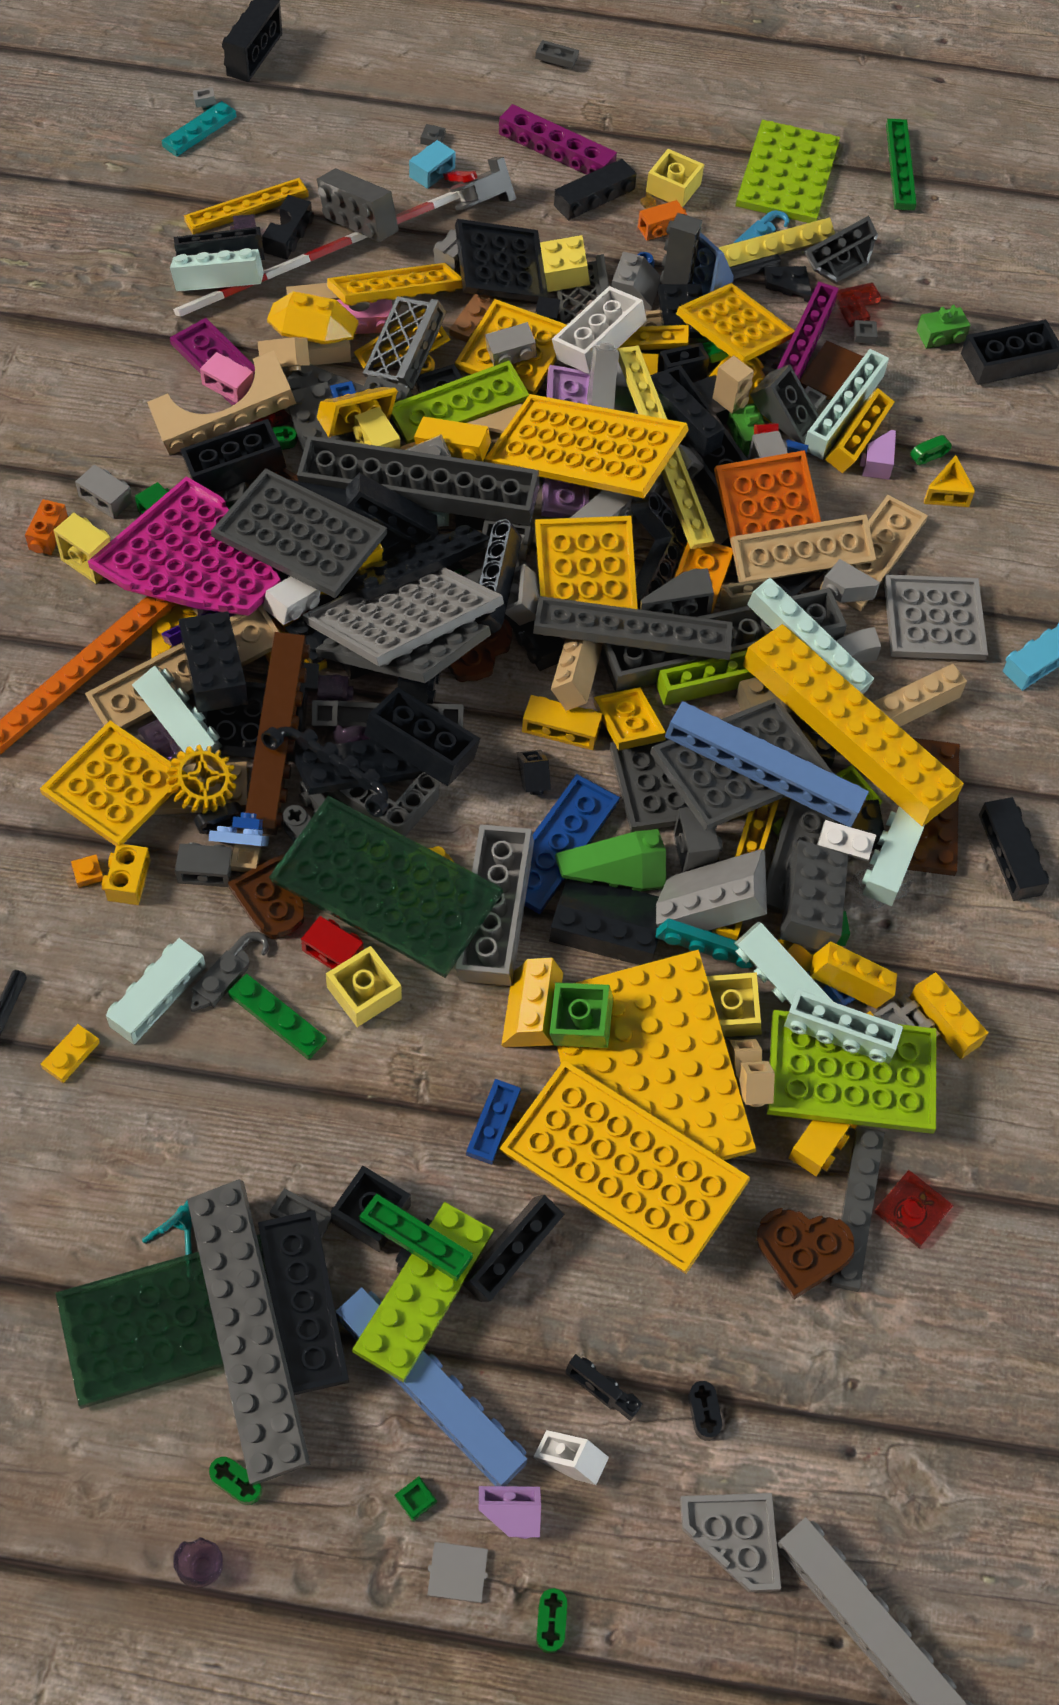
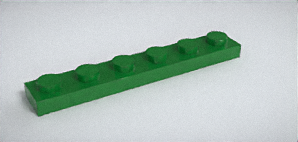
(901, 164)

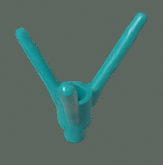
(180, 1220)

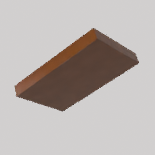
(830, 369)

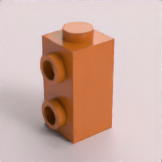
(655, 220)
(40, 532)

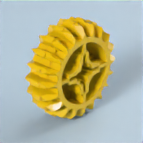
(221, 775)

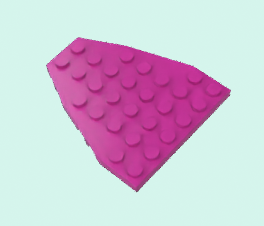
(177, 560)

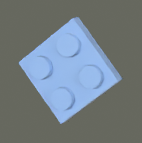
(230, 835)

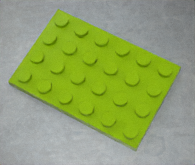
(788, 171)
(850, 1088)

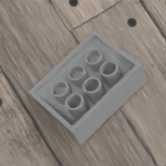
(716, 893)

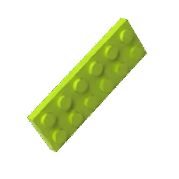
(461, 399)
(419, 1299)

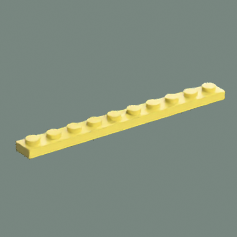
(675, 472)

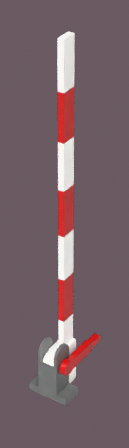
(470, 192)

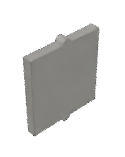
(457, 1572)

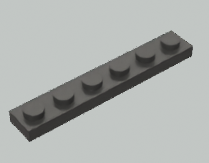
(859, 1202)

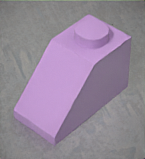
(879, 457)
(512, 1509)

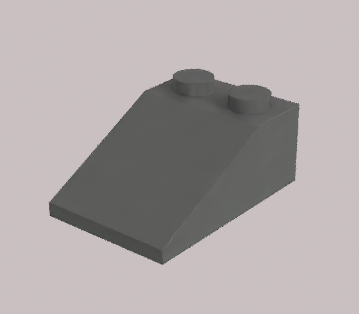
(785, 402)
(684, 595)

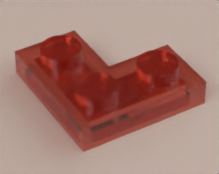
(853, 302)

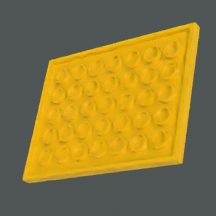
(670, 1053)

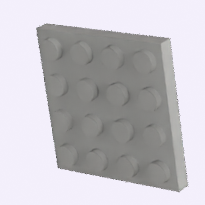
(935, 617)

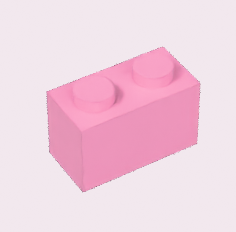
(226, 377)

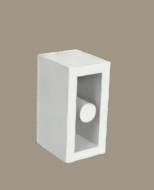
(290, 599)
(847, 840)

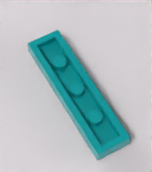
(199, 128)
(694, 938)

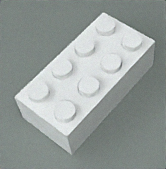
(605, 320)

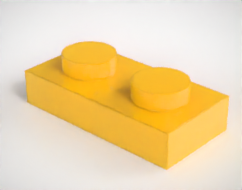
(70, 1053)

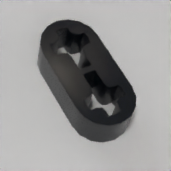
(221, 817)
(711, 1409)

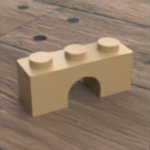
(752, 1074)

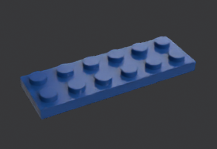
(568, 825)

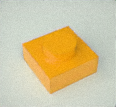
(87, 871)

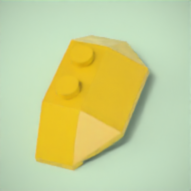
(313, 318)

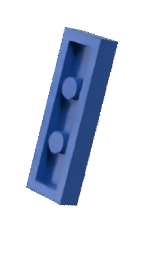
(493, 1121)

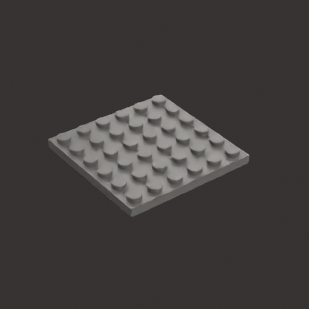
(403, 617)

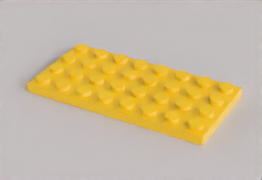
(588, 444)
(625, 1166)

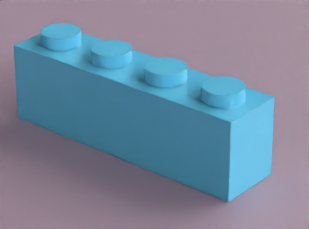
(1034, 659)

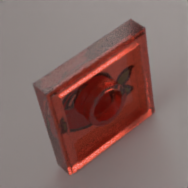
(913, 1209)

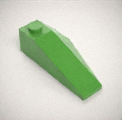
(624, 860)

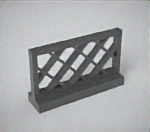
(600, 283)
(419, 344)

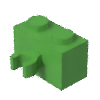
(943, 327)
(742, 424)

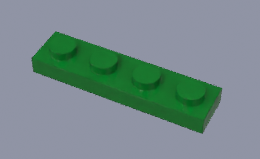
(277, 1016)
(416, 1237)

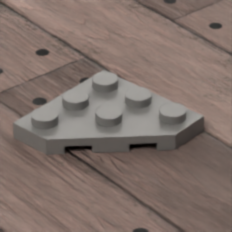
(736, 1534)

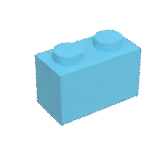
(431, 164)

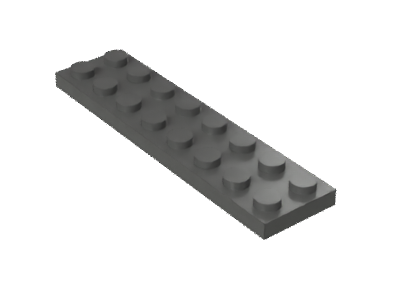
(633, 628)

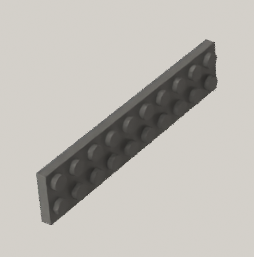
(248, 1333)

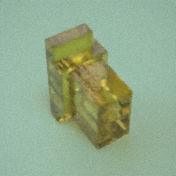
(647, 201)

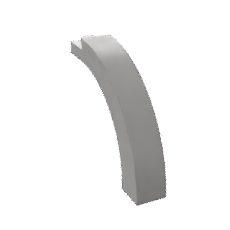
(862, 646)

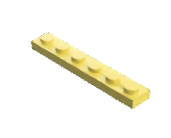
(778, 242)

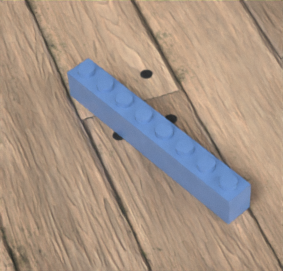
(766, 764)
(445, 1403)

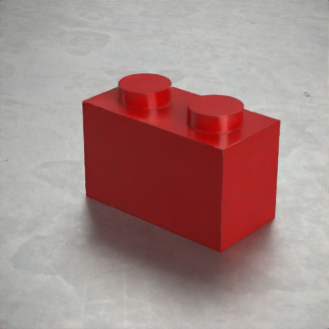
(330, 943)

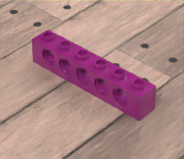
(554, 141)
(810, 328)

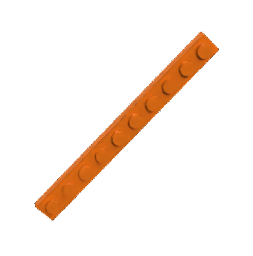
(80, 669)

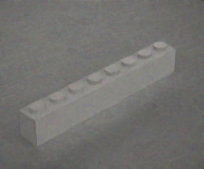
(866, 1618)

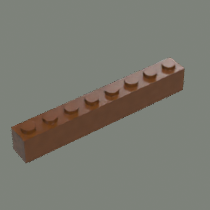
(278, 710)

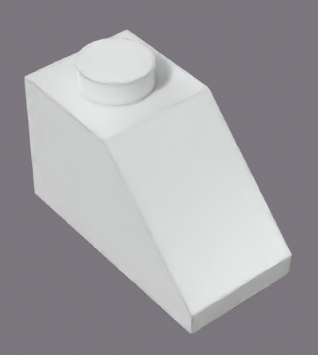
(571, 1456)

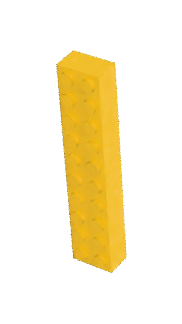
(853, 725)

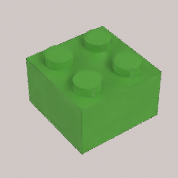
(581, 1015)

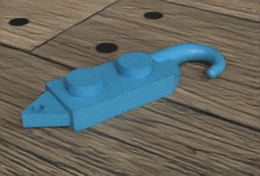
(764, 226)

